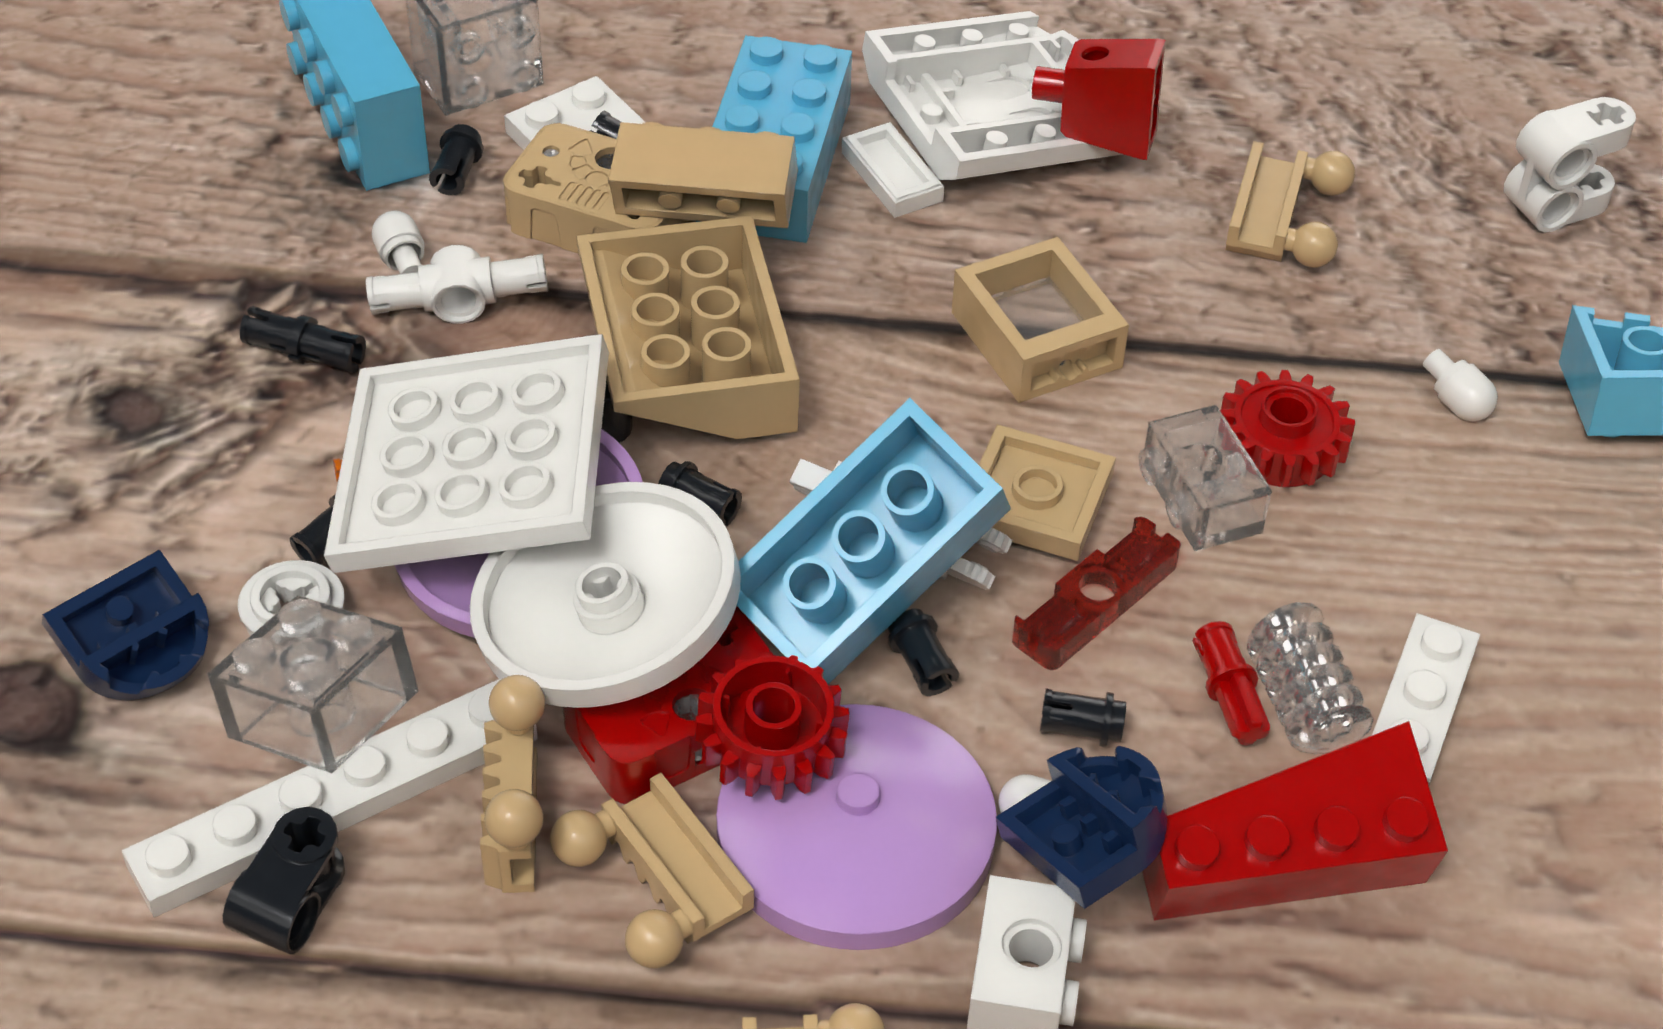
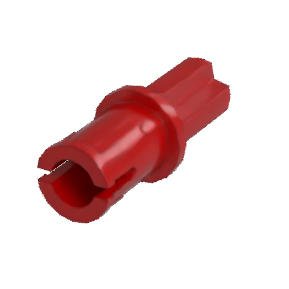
(1231, 682)

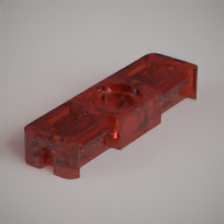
(1072, 619)

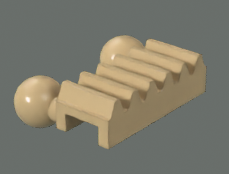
(1268, 203)
(510, 785)
(673, 856)

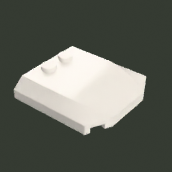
(968, 93)

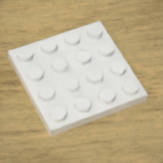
(470, 455)

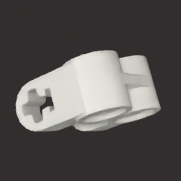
(1559, 171)

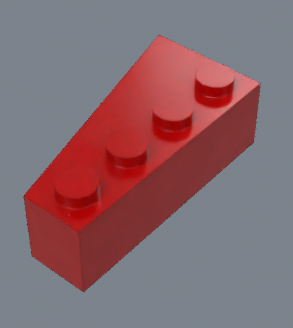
(1304, 833)

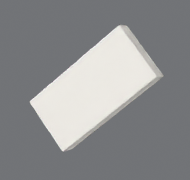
(892, 169)

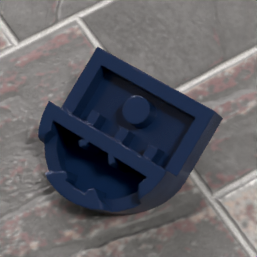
(132, 631)
(1091, 823)

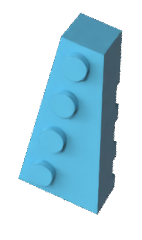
(1614, 373)

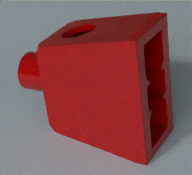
(1108, 93)

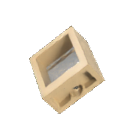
(1036, 312)

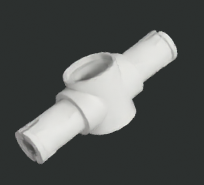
(456, 284)

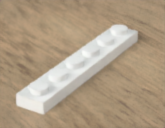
(379, 775)

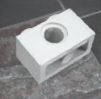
(1034, 926)

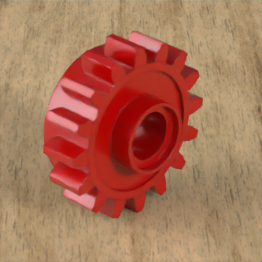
(1289, 428)
(772, 724)

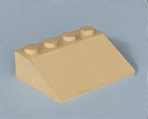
(692, 327)

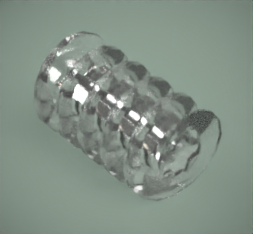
(1308, 680)

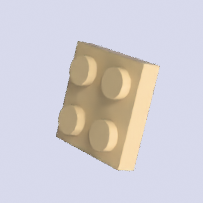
(1049, 487)

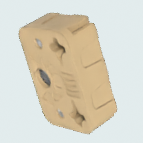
(564, 189)

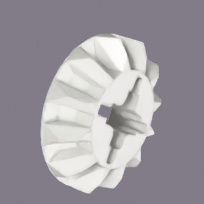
(285, 581)

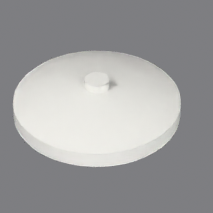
(612, 610)

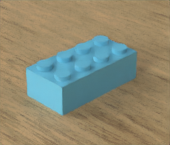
(362, 87)
(797, 94)
(868, 542)

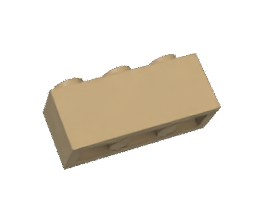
(703, 174)

